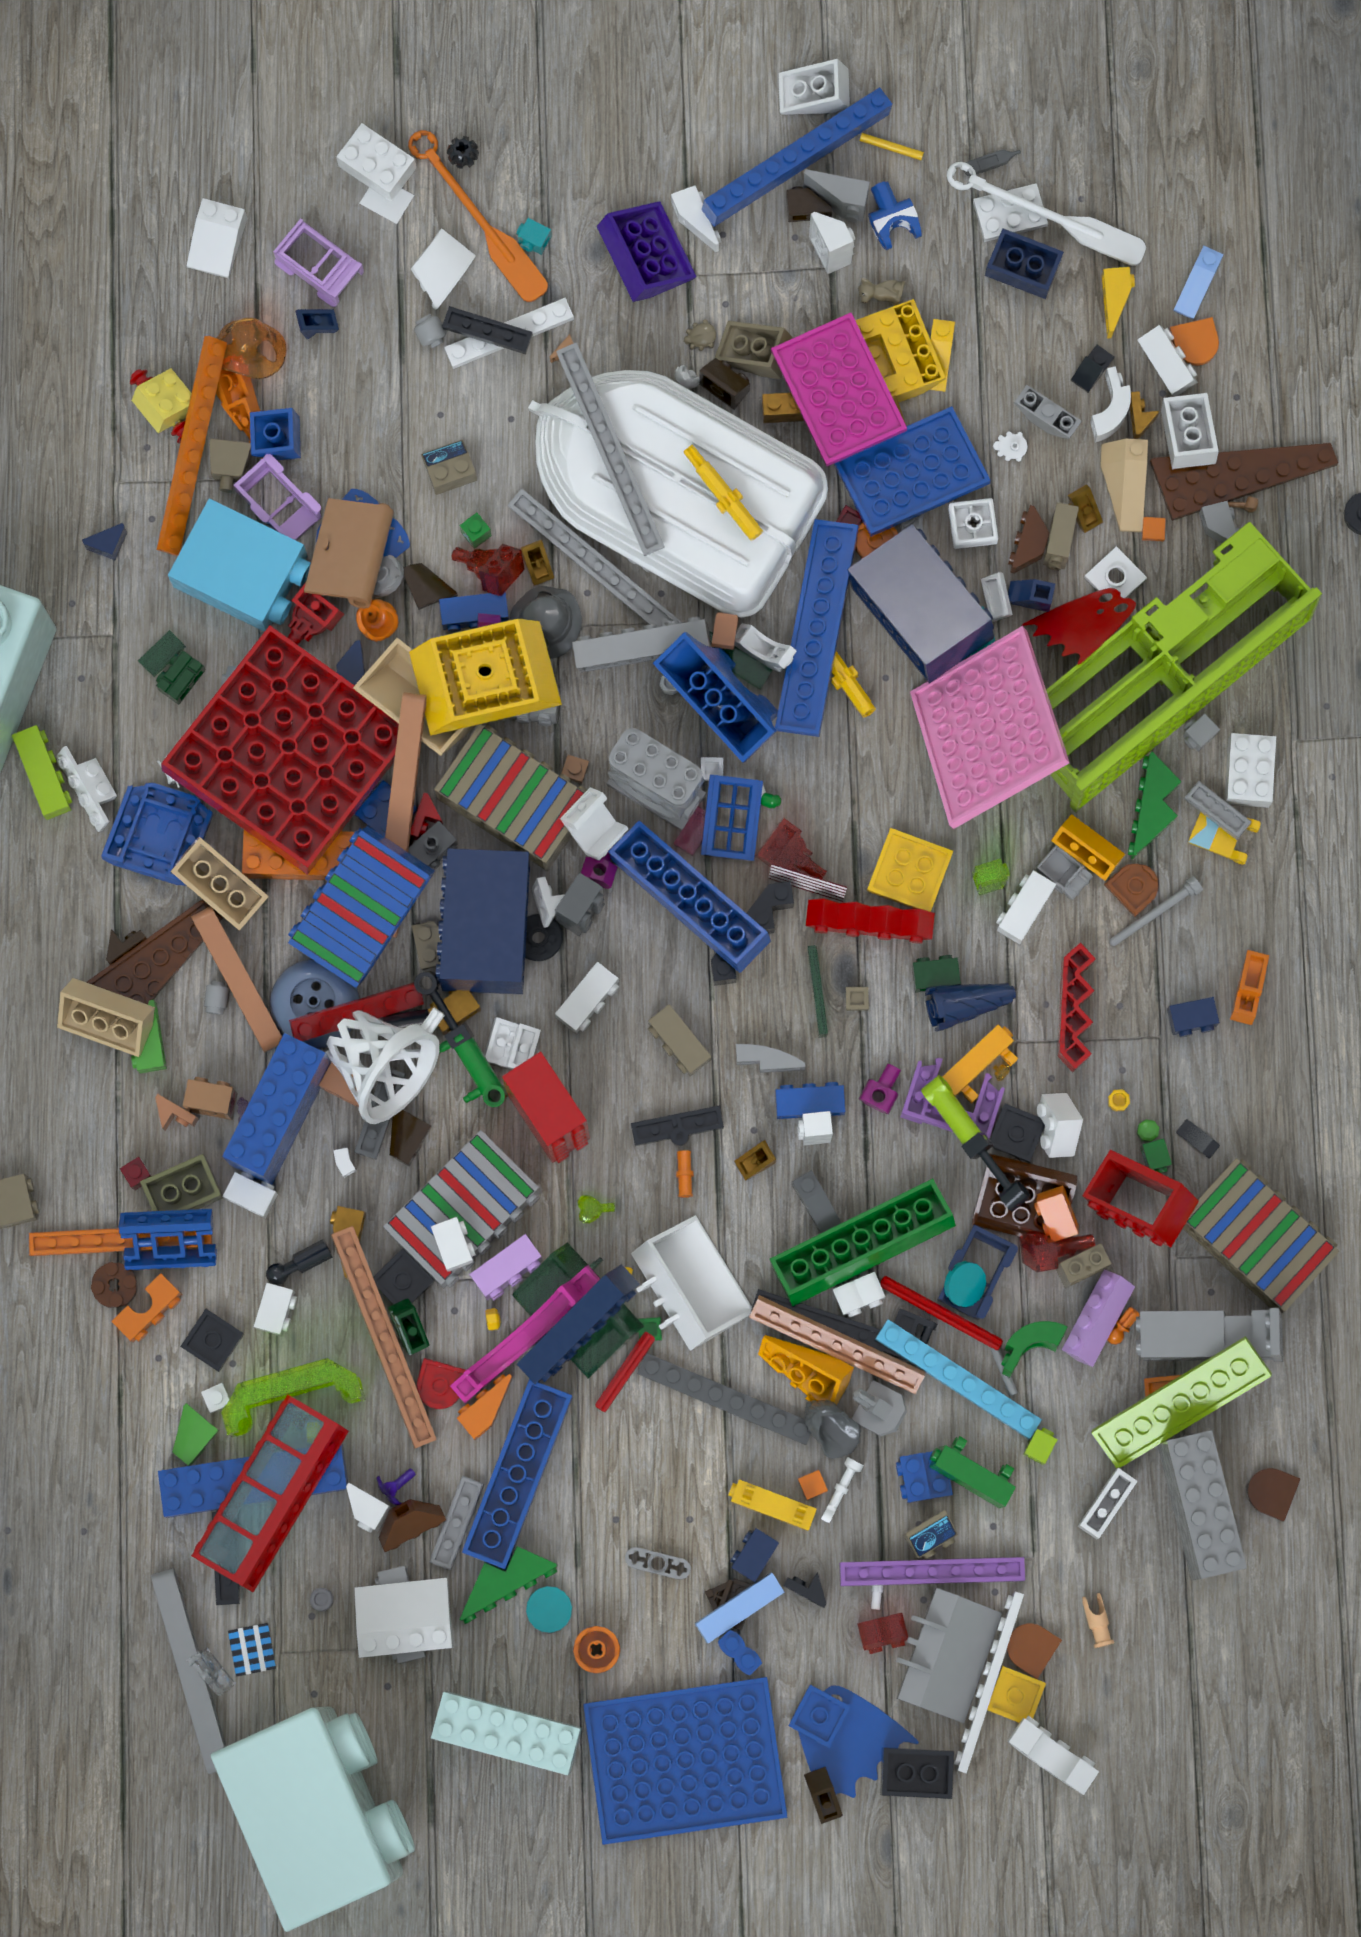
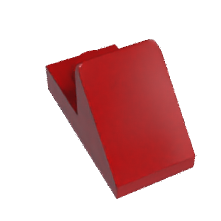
(425, 812)

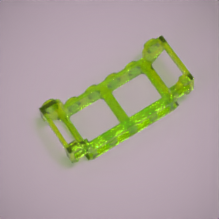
(291, 1382)

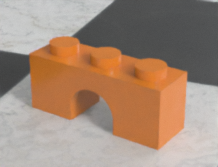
(163, 1296)

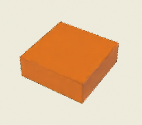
(1153, 529)
(812, 1485)

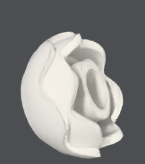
(686, 377)

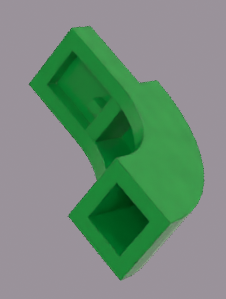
(1034, 1335)

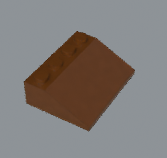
(994, 1215)

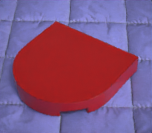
(435, 1383)

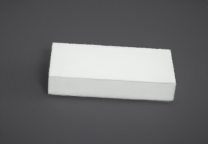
(996, 596)

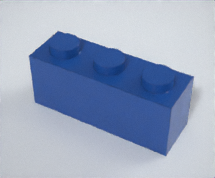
(464, 610)
(809, 1099)

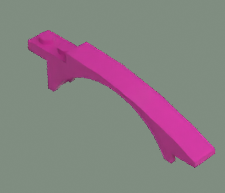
(524, 1336)

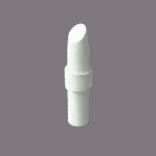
(876, 1596)

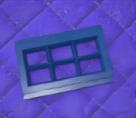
(752, 818)

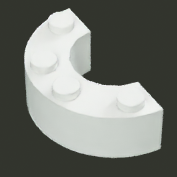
(1052, 1755)

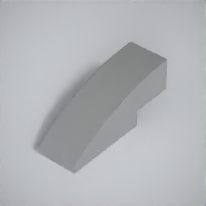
(768, 1058)

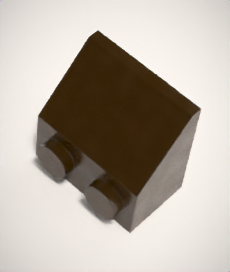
(724, 383)

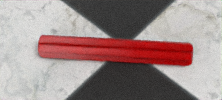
(625, 1372)

